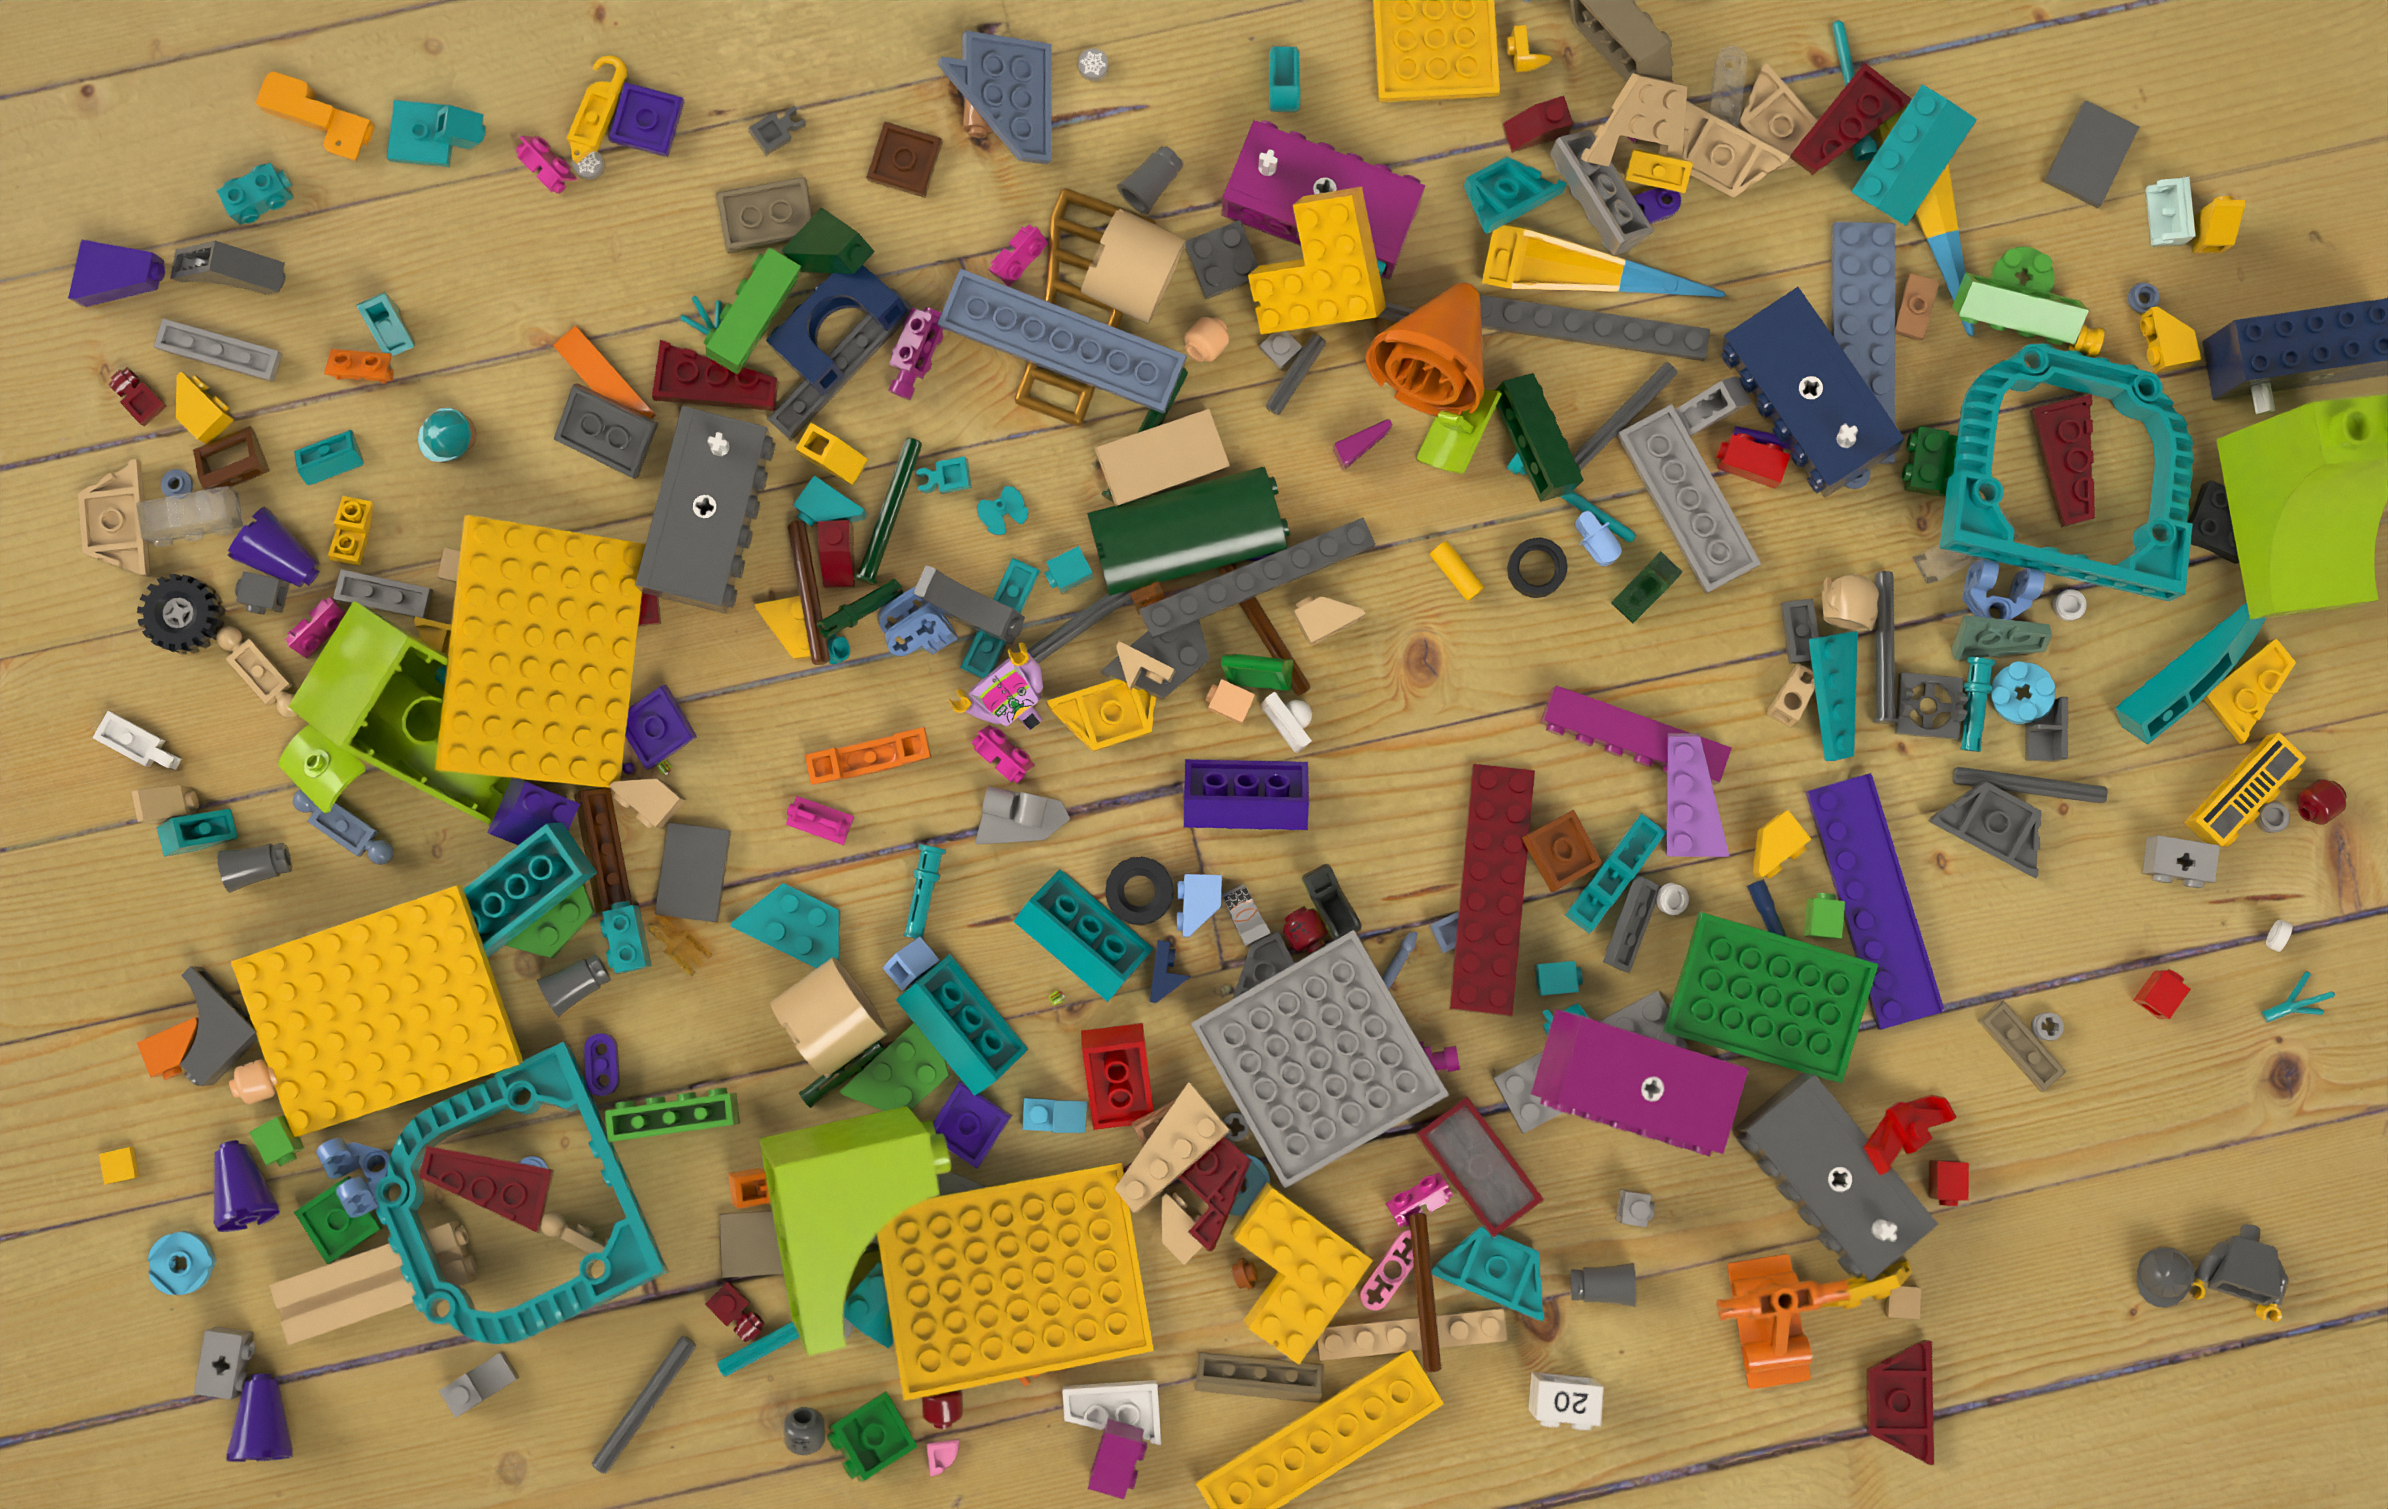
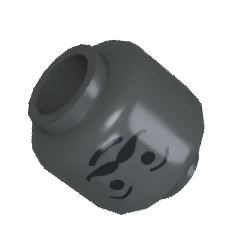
(804, 1431)

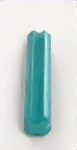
(757, 1349)

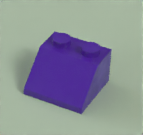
(527, 809)

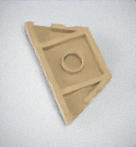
(1776, 115)
(1726, 154)
(111, 520)

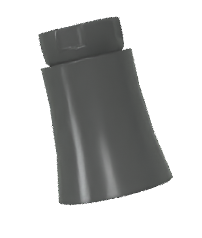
(1150, 179)
(253, 865)
(573, 983)
(1604, 1284)

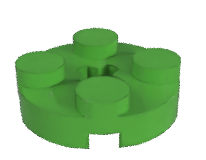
(2026, 259)

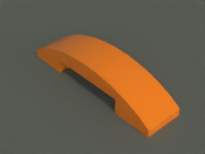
(598, 371)
(868, 757)

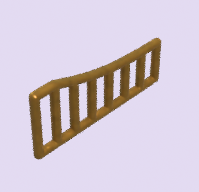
(1054, 285)

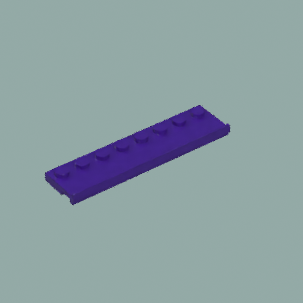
(1875, 899)

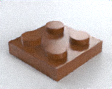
(1562, 851)

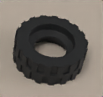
(1139, 867)

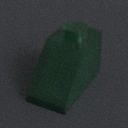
(1646, 587)

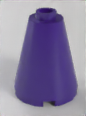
(273, 550)
(240, 1190)
(260, 1423)

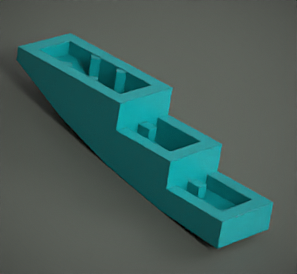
(1615, 873)

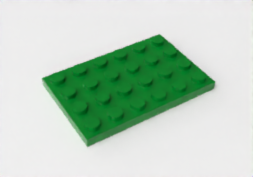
(1770, 997)

